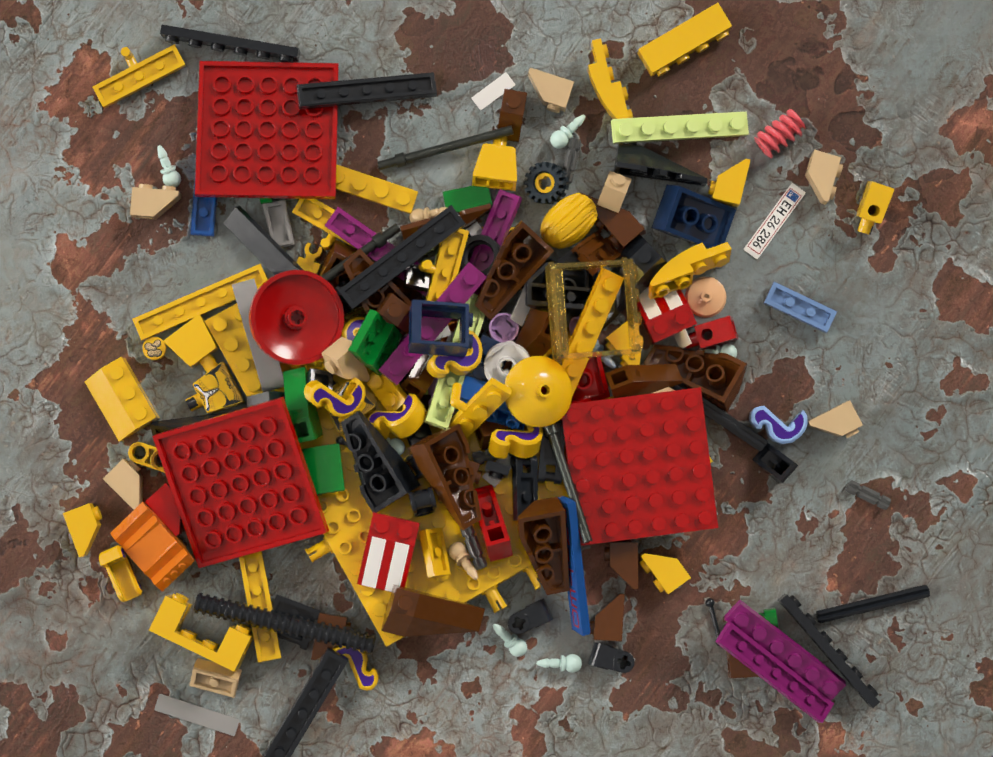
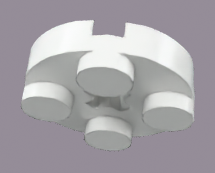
(497, 354)

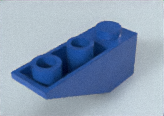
(501, 415)

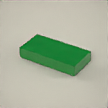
(467, 197)

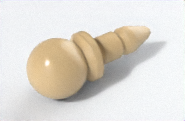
(420, 214)
(458, 552)

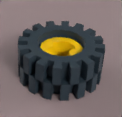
(549, 194)

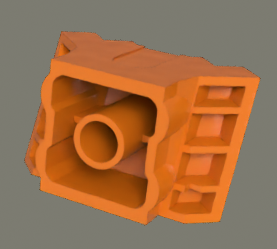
(152, 546)

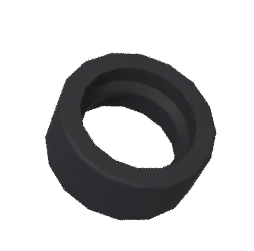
(476, 240)

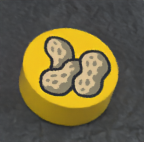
(154, 348)

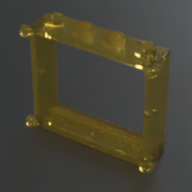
(557, 309)

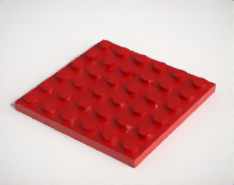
(257, 137)
(641, 465)
(241, 482)

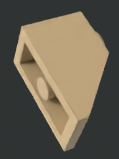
(551, 89)
(614, 191)
(342, 362)
(838, 421)
(126, 482)

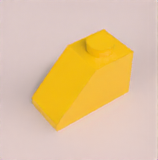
(730, 184)
(83, 526)

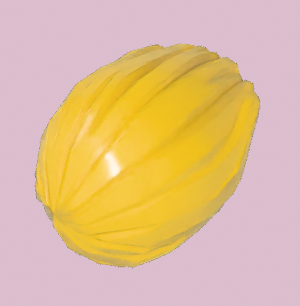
(568, 221)

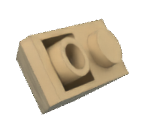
(822, 173)
(152, 203)

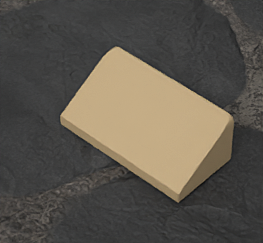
(215, 678)

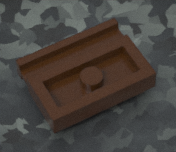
(596, 249)

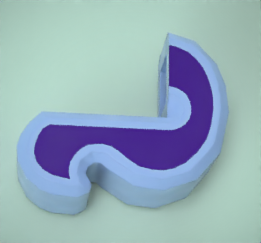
(775, 428)

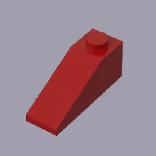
(493, 525)

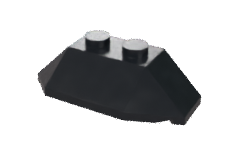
(576, 290)

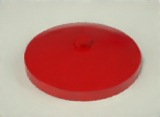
(296, 317)

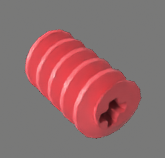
(779, 133)

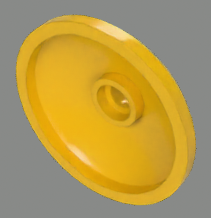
(526, 399)

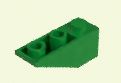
(302, 412)

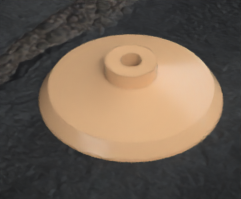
(706, 297)

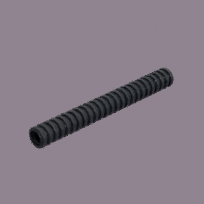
(284, 623)

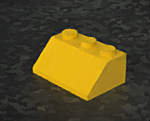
(121, 398)

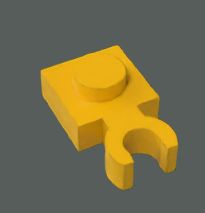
(308, 263)

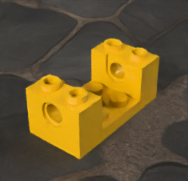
(171, 618)

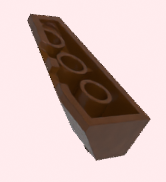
(357, 264)
(447, 469)
(424, 614)

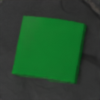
(375, 341)
(325, 468)

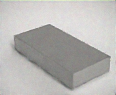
(279, 223)

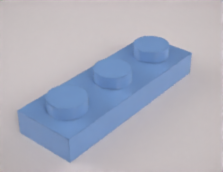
(800, 307)

